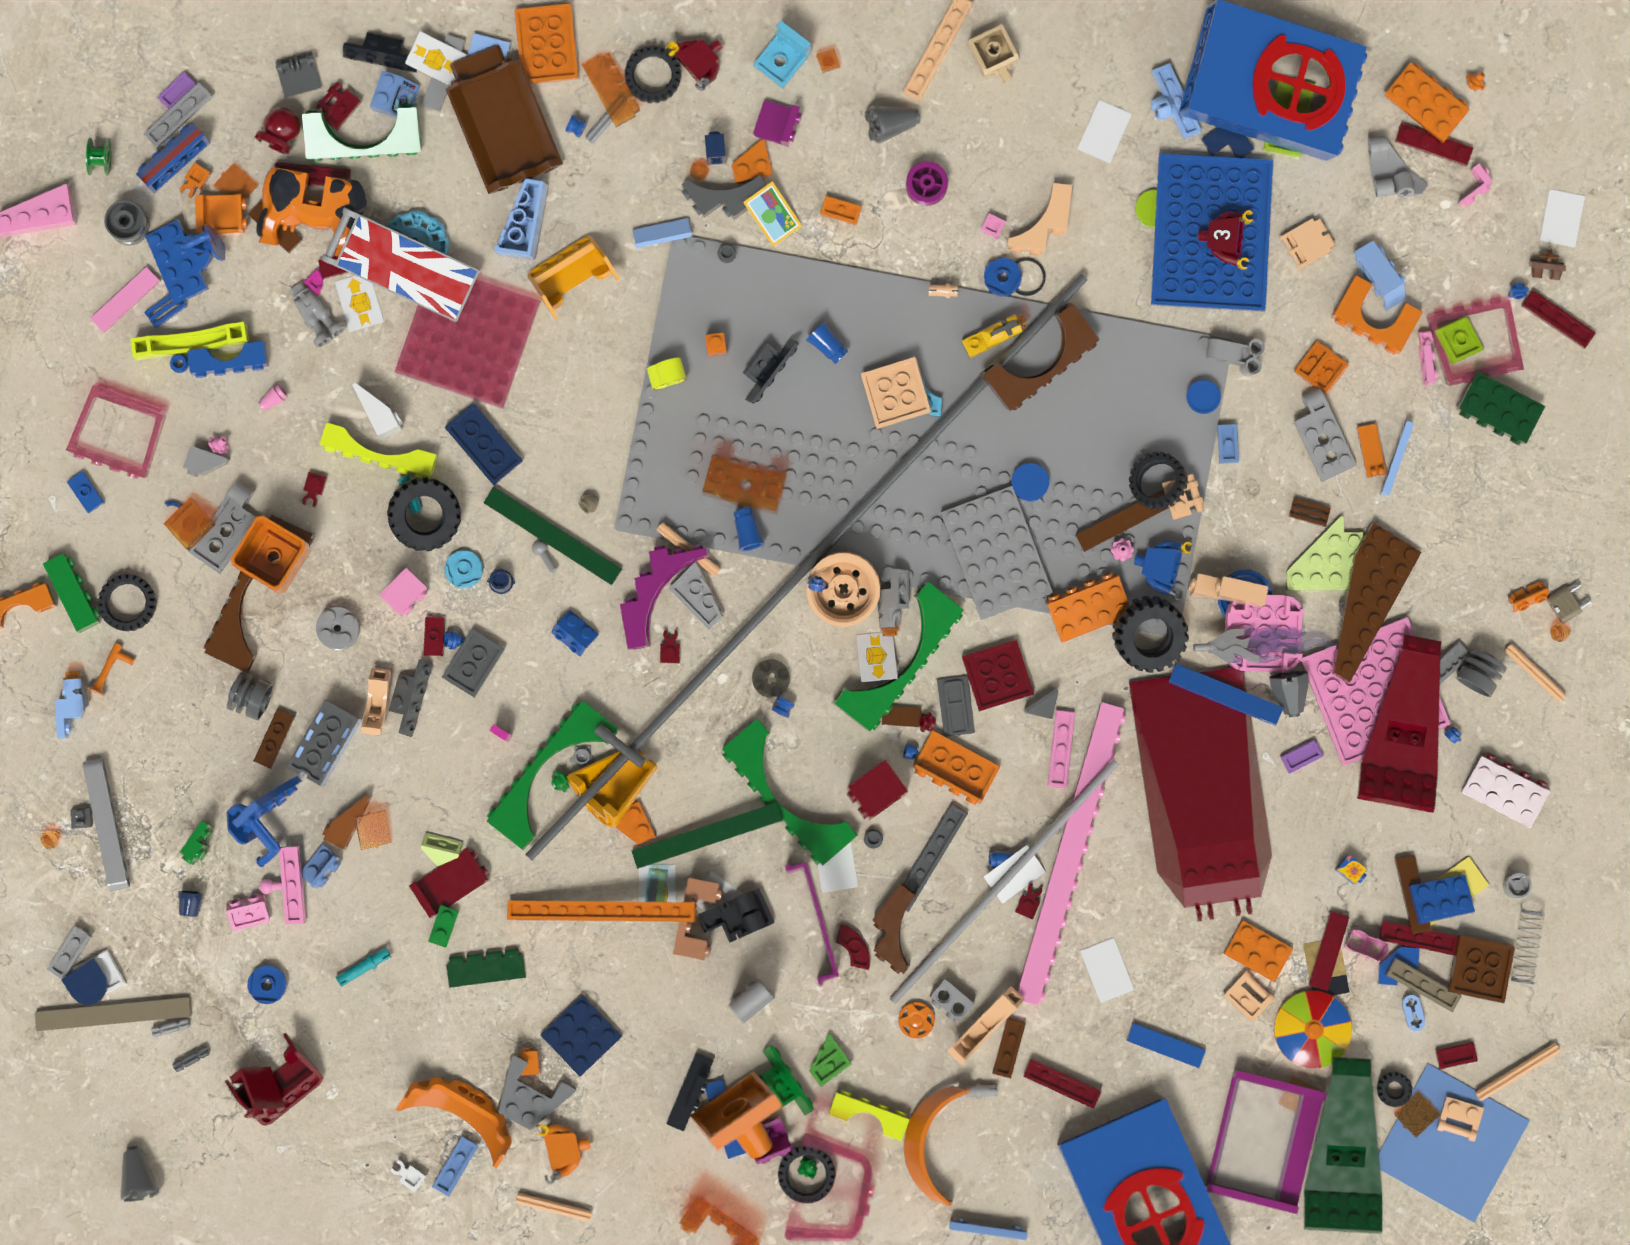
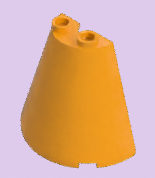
(618, 793)

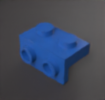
(574, 633)

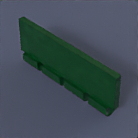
(481, 971)

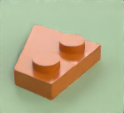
(752, 164)
(636, 825)

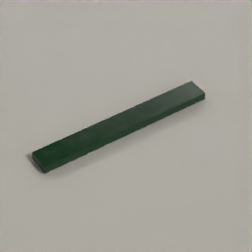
(552, 536)
(707, 835)

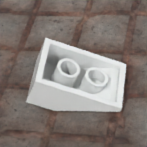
(382, 418)

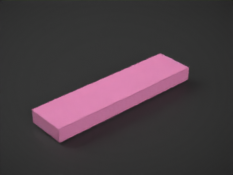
(125, 299)
(1061, 749)

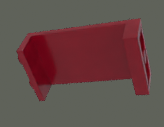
(450, 882)

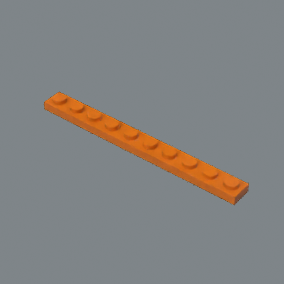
(602, 911)

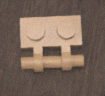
(1182, 508)

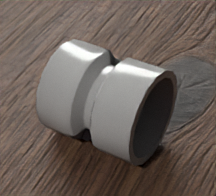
(1517, 885)

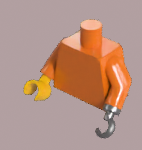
(562, 1149)

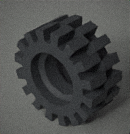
(1406, 1089)

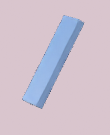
(1397, 457)

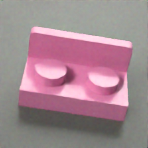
(247, 912)

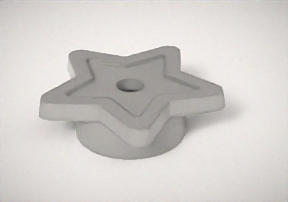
(577, 757)

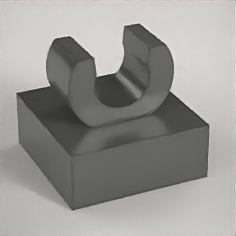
(81, 818)

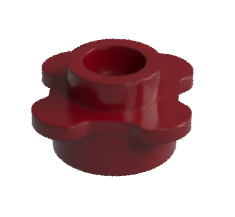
(927, 722)

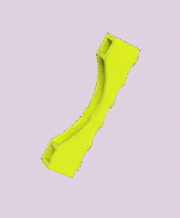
(168, 345)
(416, 462)

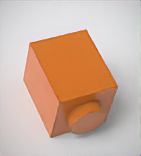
(715, 344)
(532, 1058)

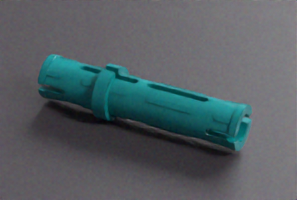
(367, 964)

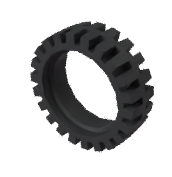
(652, 97)
(1146, 464)
(147, 613)
(810, 1197)

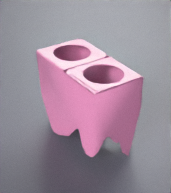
(1365, 942)

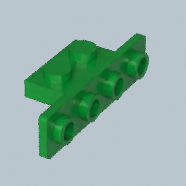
(783, 1083)

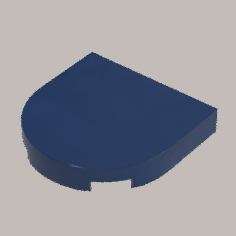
(87, 983)

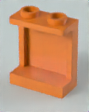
(222, 213)

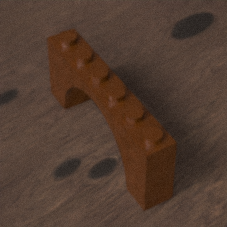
(1076, 339)

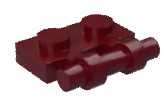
(341, 109)

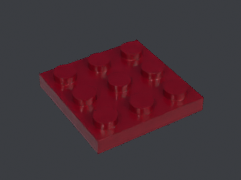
(997, 675)

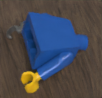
(1162, 566)

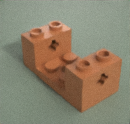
(692, 947)

